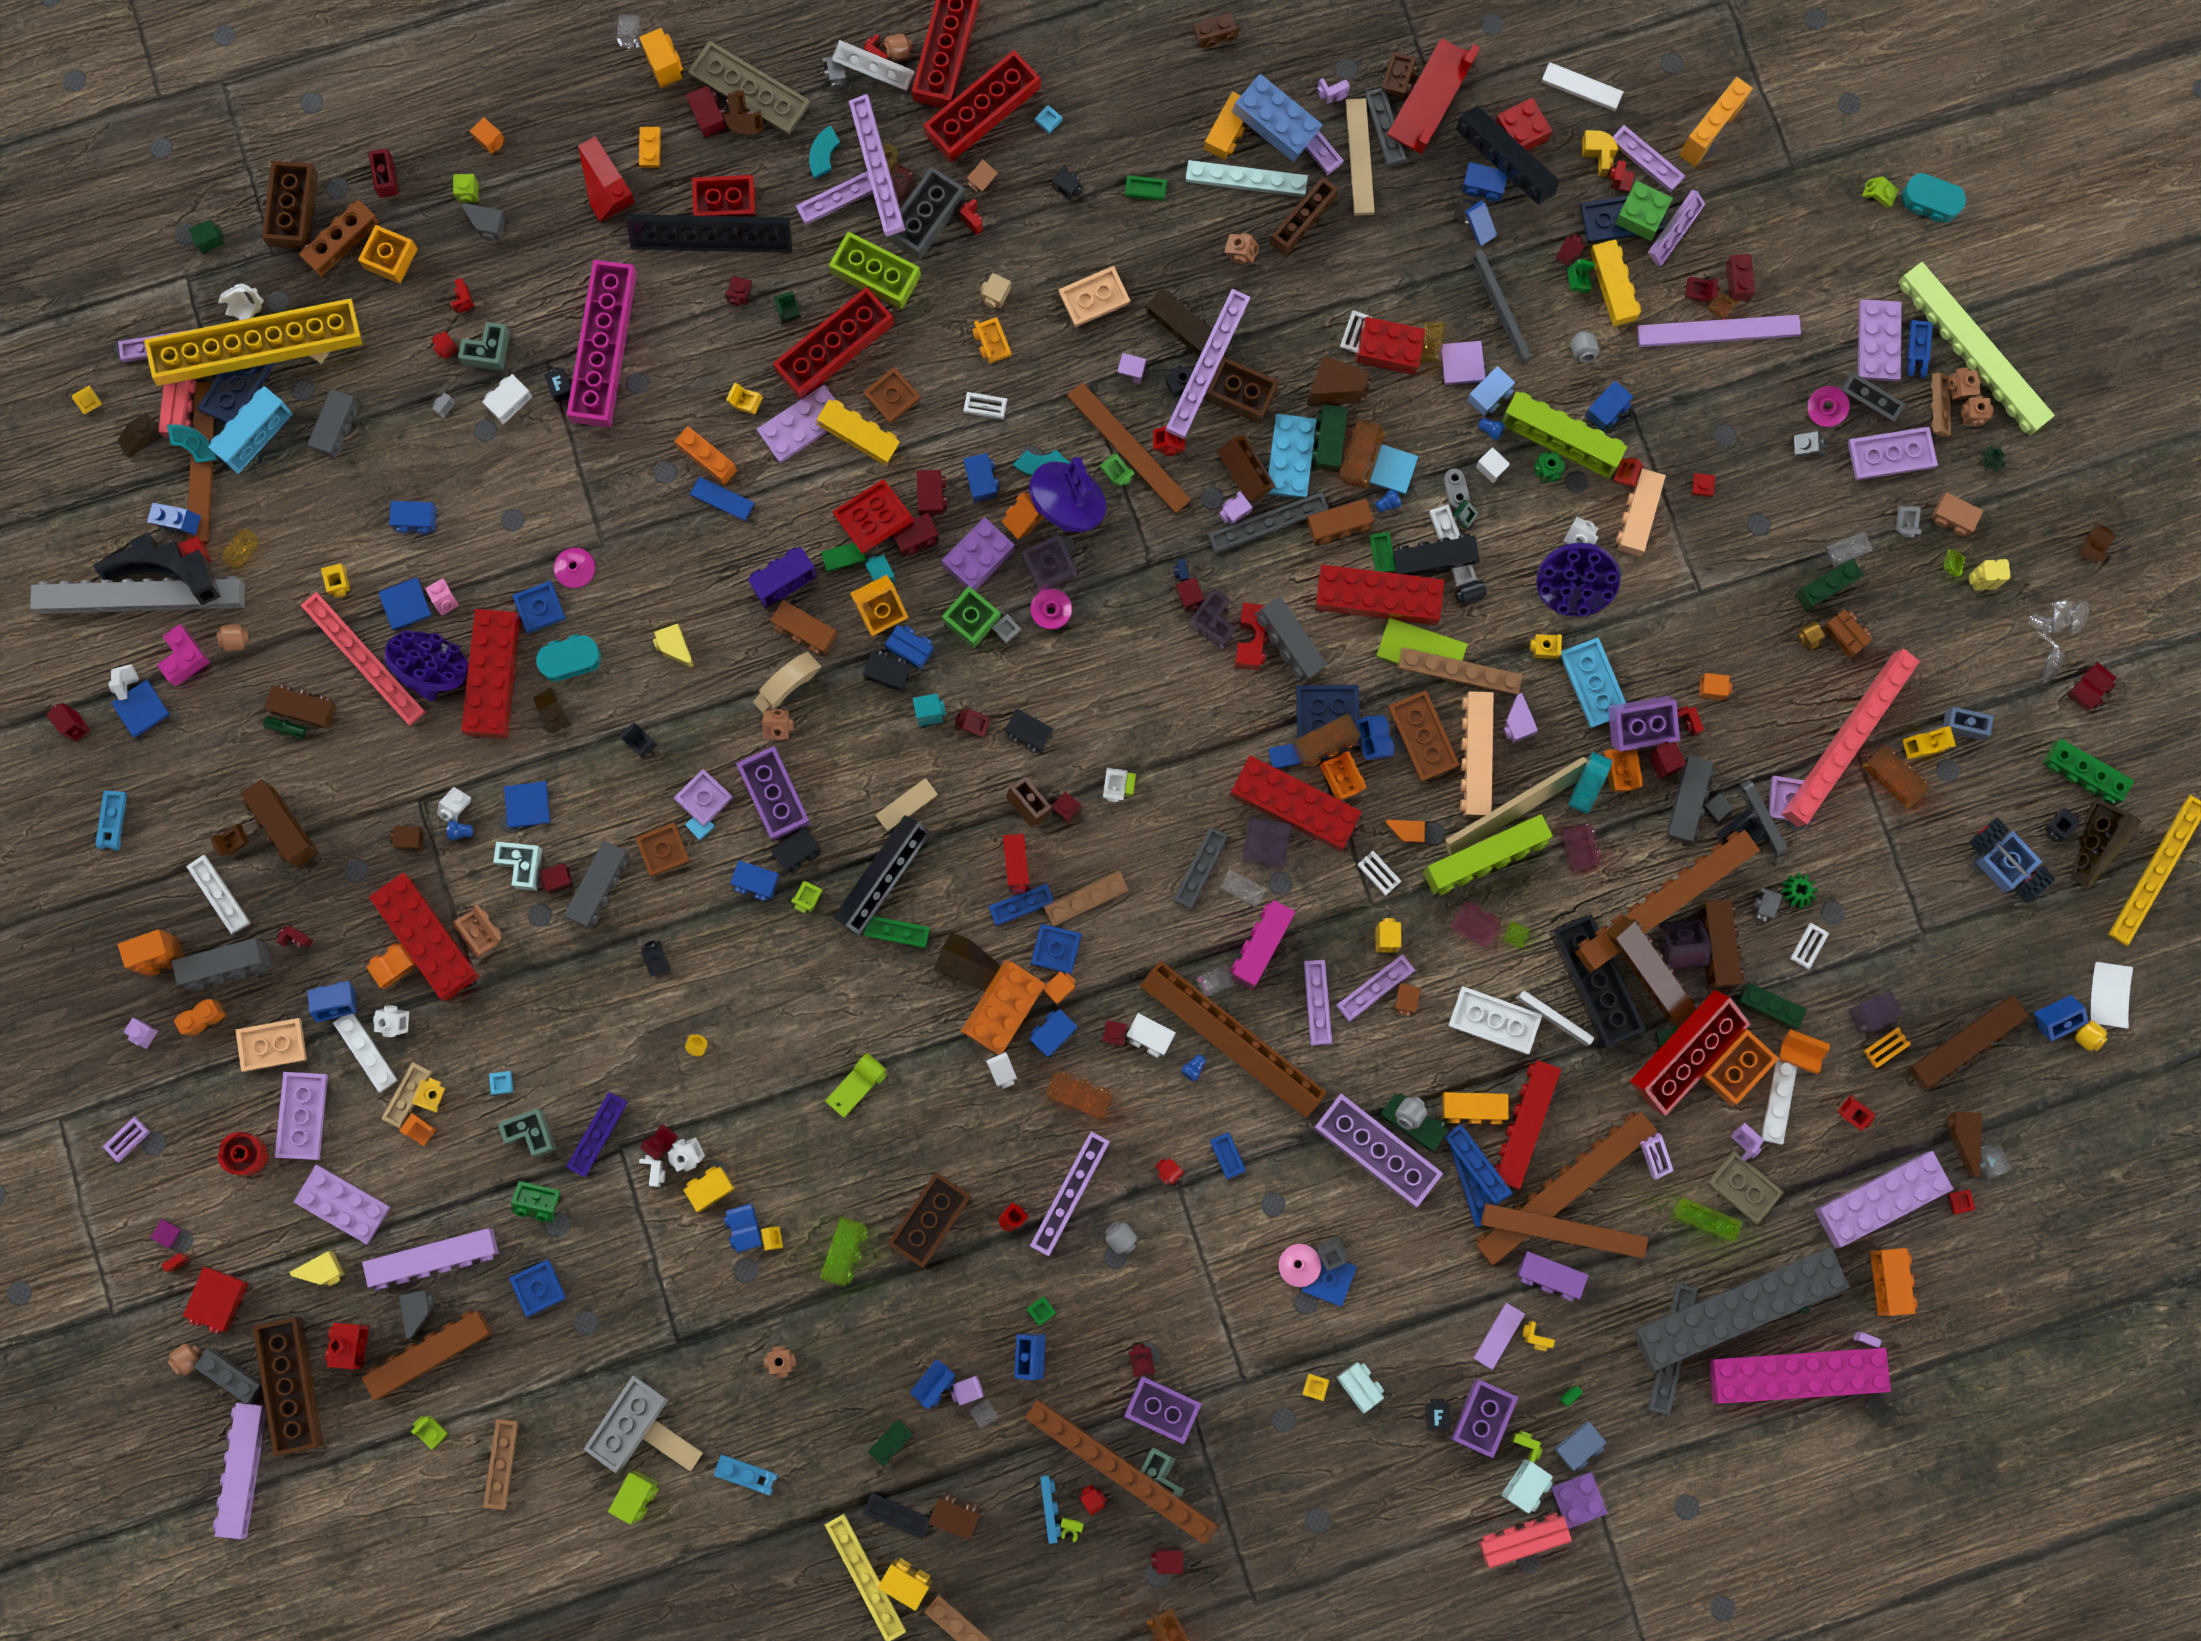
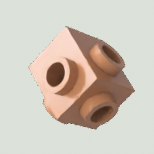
(1241, 248)
(1964, 384)
(1976, 411)
(777, 724)
(788, 1358)

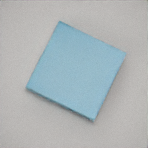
(1393, 469)

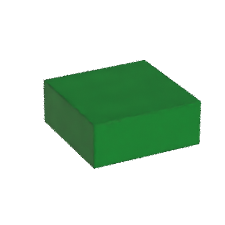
(1041, 1311)
(1571, 1395)

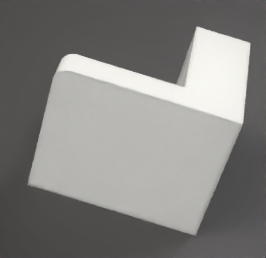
(1492, 465)

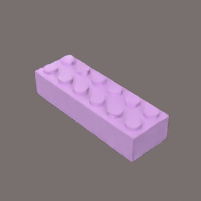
(1378, 1151)
(1883, 1199)

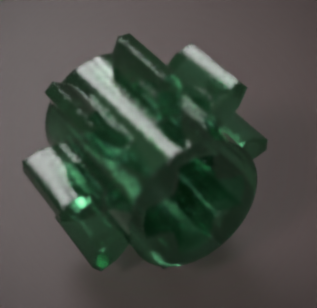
(1997, 458)

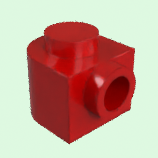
(444, 345)
(1168, 1171)
(1012, 1217)
(1092, 1499)

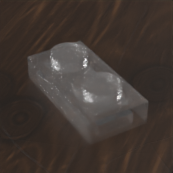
(1849, 548)
(1243, 888)

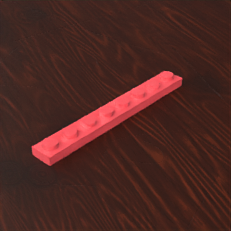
(363, 658)

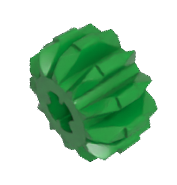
(1802, 898)

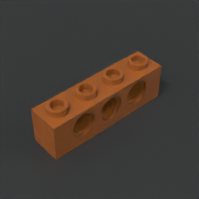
(339, 248)

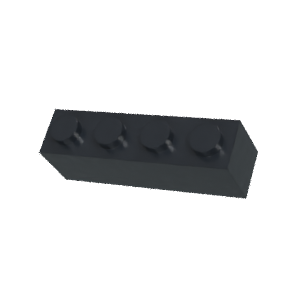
(1437, 556)

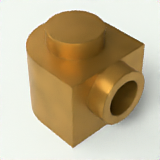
(1811, 635)

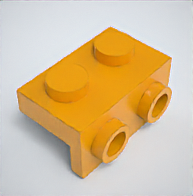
(992, 339)

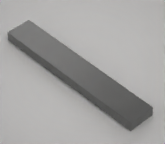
(1501, 307)
(1267, 523)
(1667, 1377)

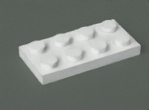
(1495, 1020)

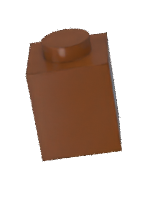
(1406, 999)

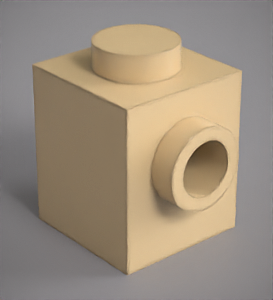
(995, 291)

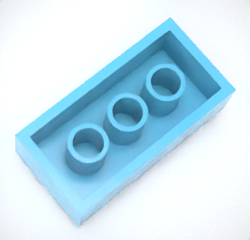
(250, 429)

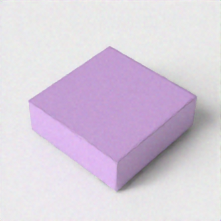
(1867, 1339)

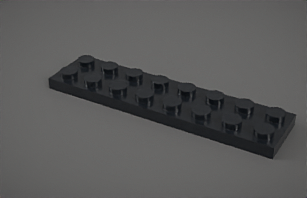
(709, 233)

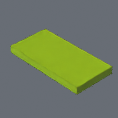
(1403, 635)

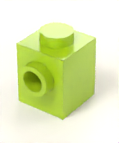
(465, 188)

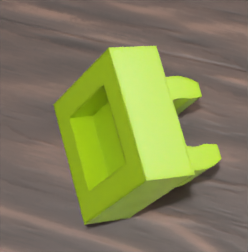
(1071, 1525)

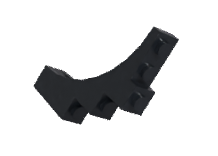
(148, 557)

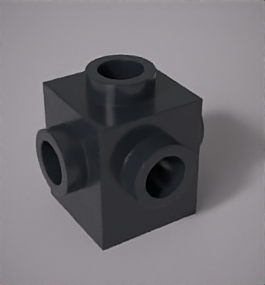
(1177, 380)

